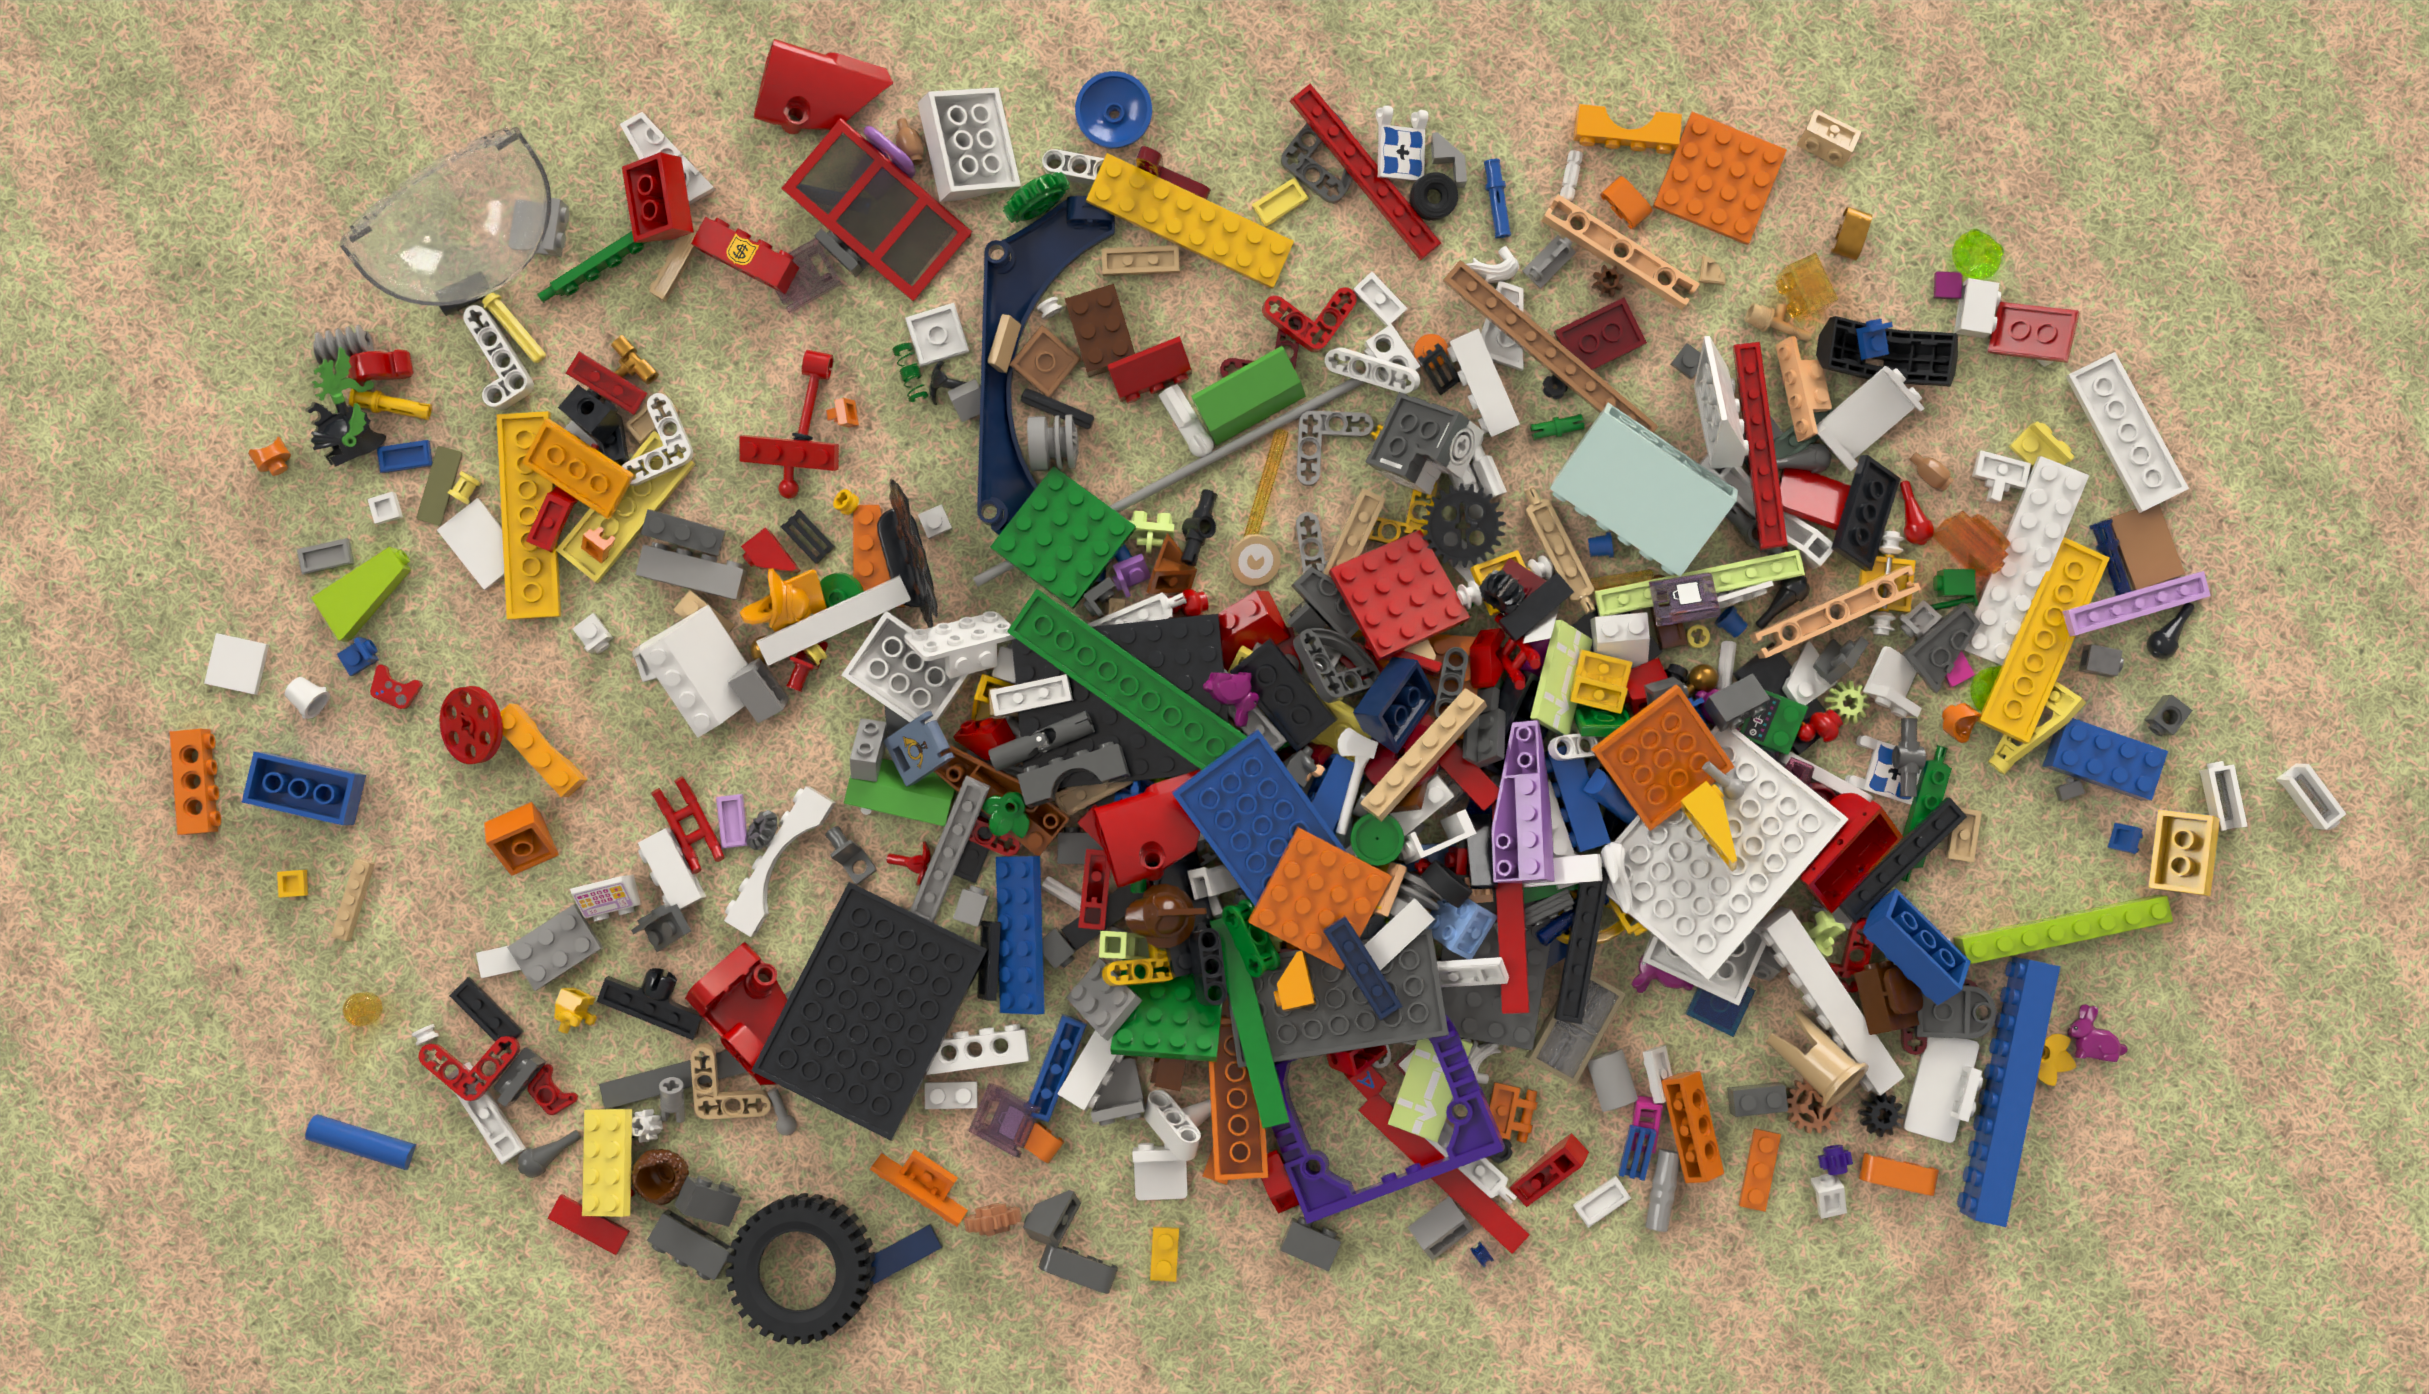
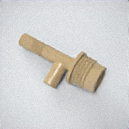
(1763, 317)

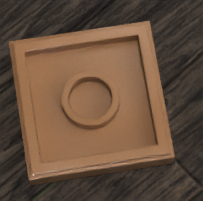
(1044, 361)

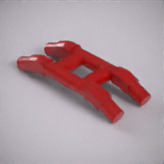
(1526, 653)
(686, 840)

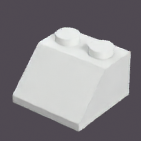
(1622, 637)

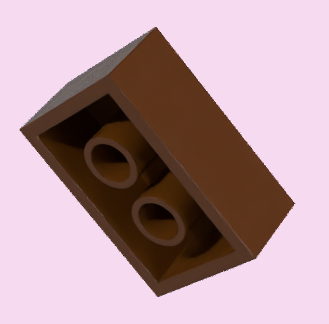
(1099, 328)

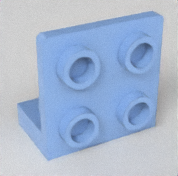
(1462, 927)

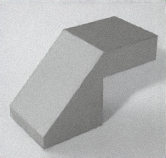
(1445, 152)

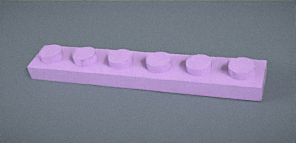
(2136, 603)

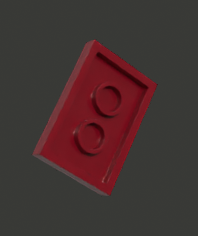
(1602, 335)

